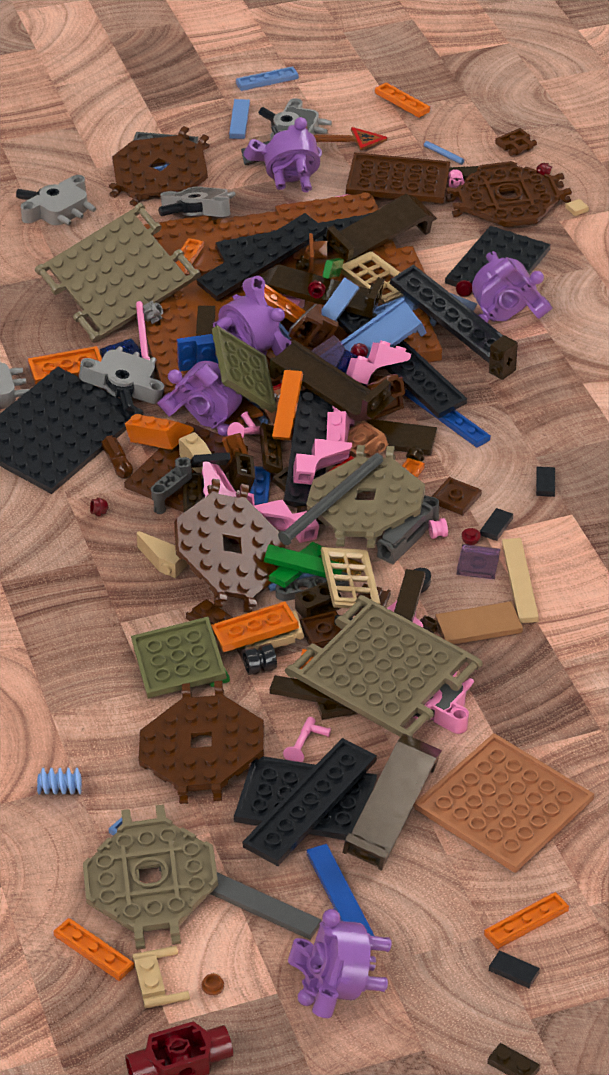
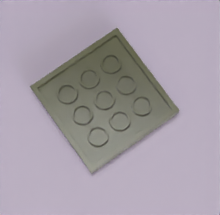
(244, 369)
(178, 657)

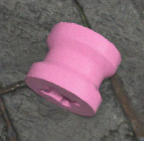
(452, 182)
(438, 528)

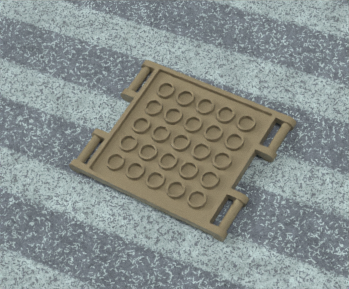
(115, 271)
(383, 666)

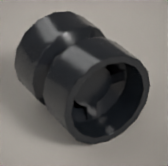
(259, 659)

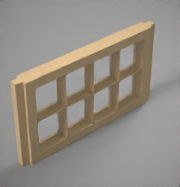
(380, 263)
(340, 602)

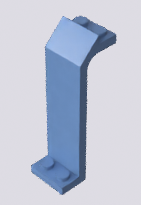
(389, 326)

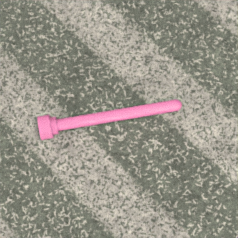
(142, 330)

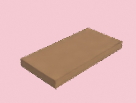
(479, 623)

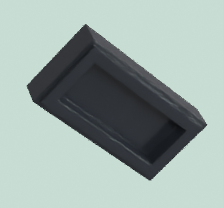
(217, 458)
(545, 481)
(496, 524)
(514, 969)

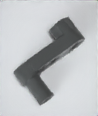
(170, 483)

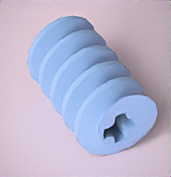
(59, 780)

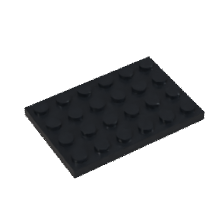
(505, 244)
(273, 779)

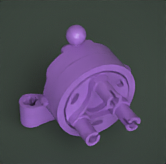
(289, 155)
(507, 288)
(253, 319)
(202, 395)
(337, 963)

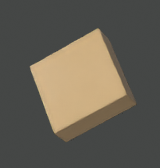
(577, 207)

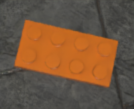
(69, 361)
(254, 626)

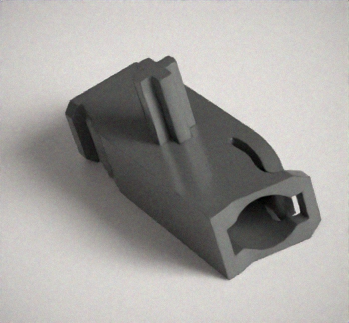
(400, 539)

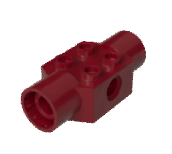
(181, 1051)

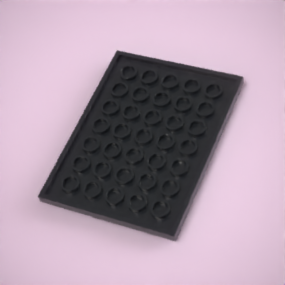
(58, 429)

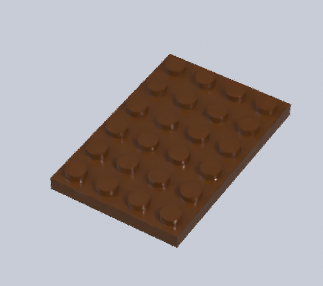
(395, 176)
(164, 461)

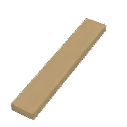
(520, 580)

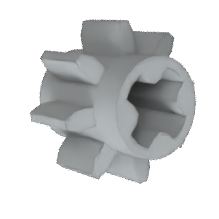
(152, 312)

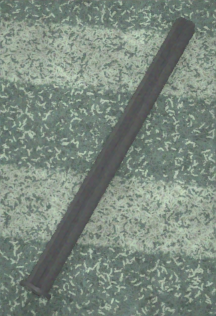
(333, 496)

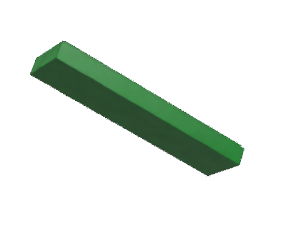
(333, 268)
(297, 561)
(285, 576)

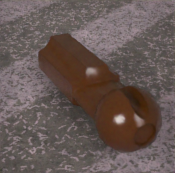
(117, 457)

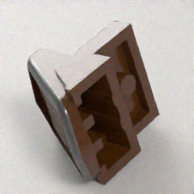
(312, 328)

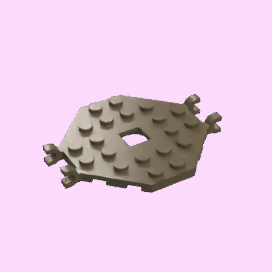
(396, 498)
(115, 883)

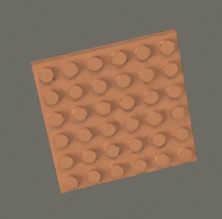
(504, 802)

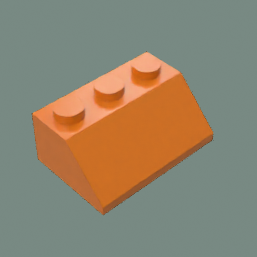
(156, 431)

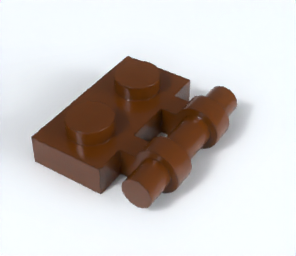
(513, 140)

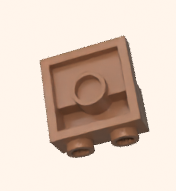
(369, 436)

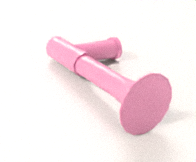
(236, 427)
(294, 753)

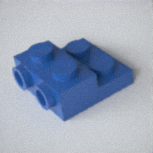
(194, 350)

